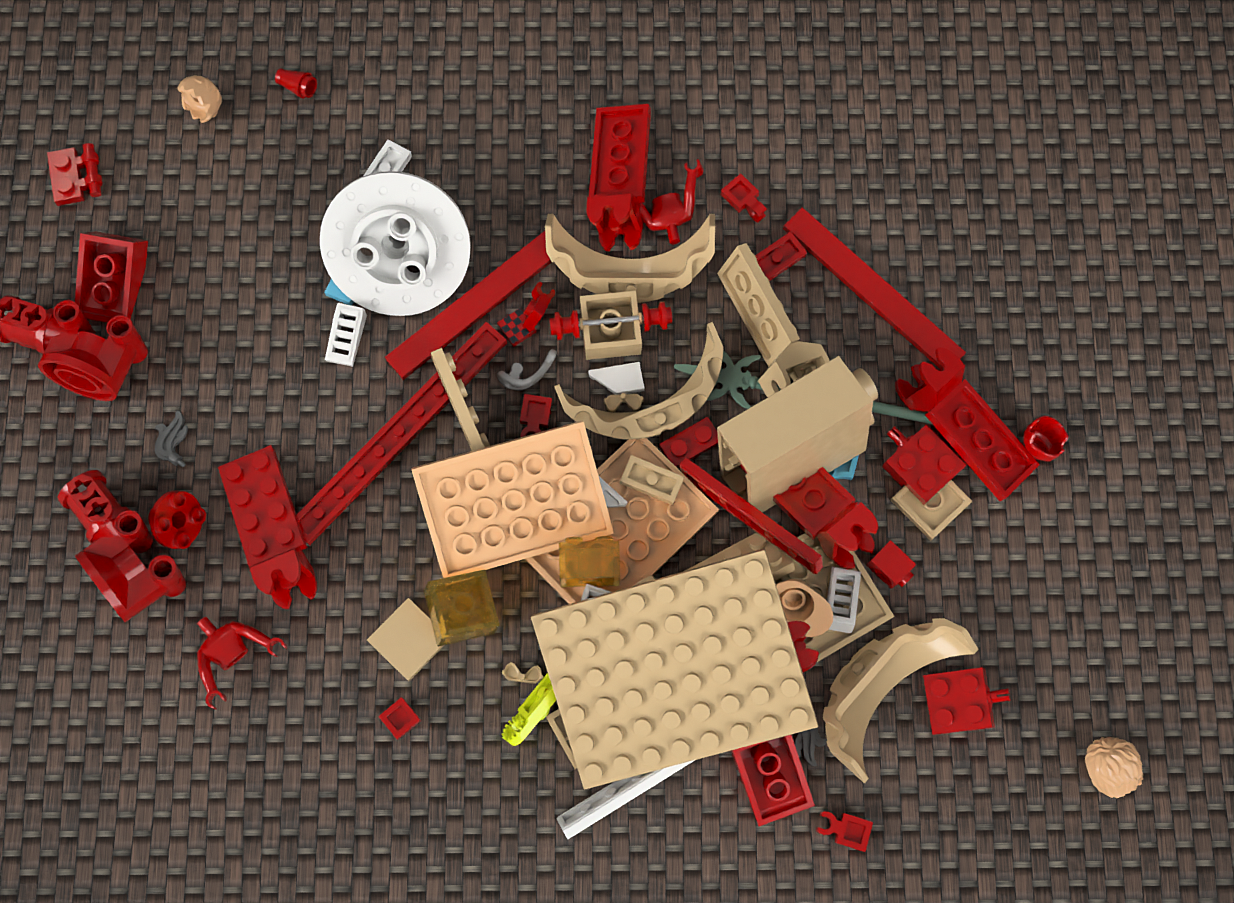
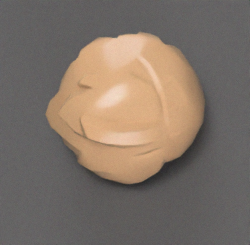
(200, 97)

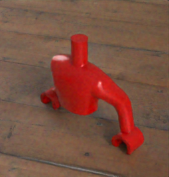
(669, 210)
(225, 649)

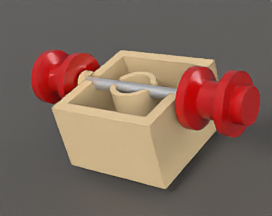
(611, 324)

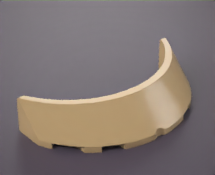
(647, 276)
(659, 417)
(875, 672)

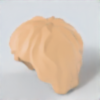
(1114, 766)

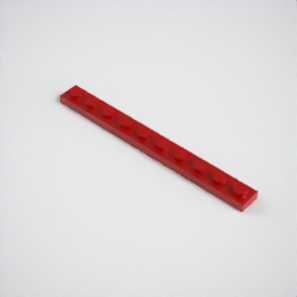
(395, 435)

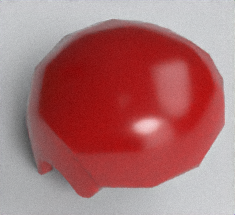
(1045, 438)

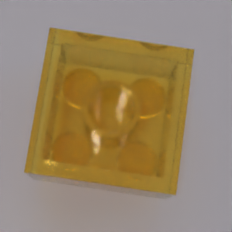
(589, 562)
(461, 607)

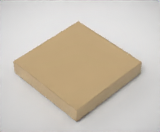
(936, 512)
(406, 639)

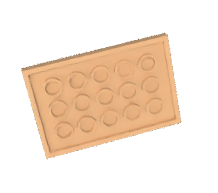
(512, 500)
(646, 527)

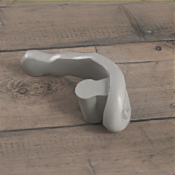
(512, 380)

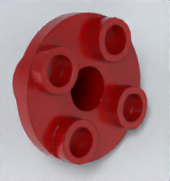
(176, 519)

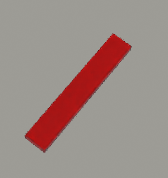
(752, 517)

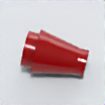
(297, 82)

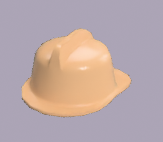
(805, 605)

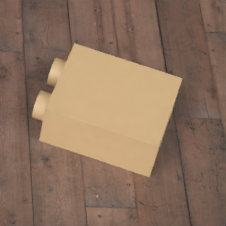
(796, 432)

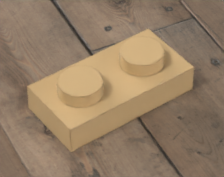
(651, 480)

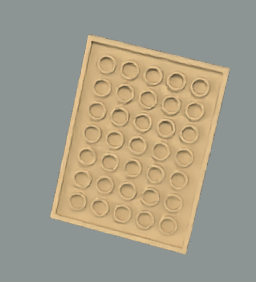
(674, 669)

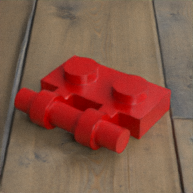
(66, 174)

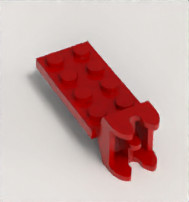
(619, 173)
(968, 423)
(831, 515)
(268, 526)

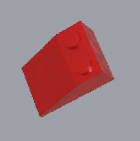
(109, 274)
(773, 779)

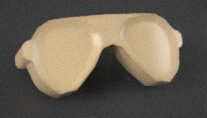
(632, 400)
(512, 673)

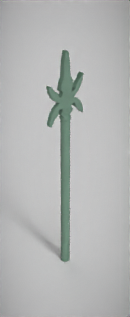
(732, 378)

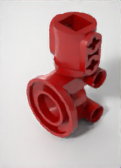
(70, 346)
(114, 539)

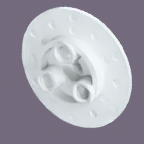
(403, 225)

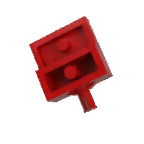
(922, 463)
(961, 701)

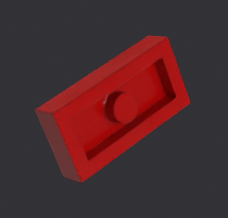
(780, 255)
(690, 442)

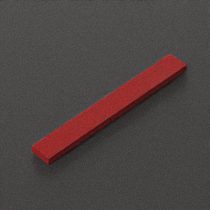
(870, 286)
(470, 307)

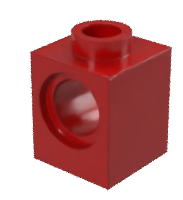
(892, 565)

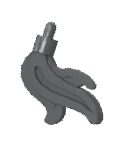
(169, 438)
(807, 741)

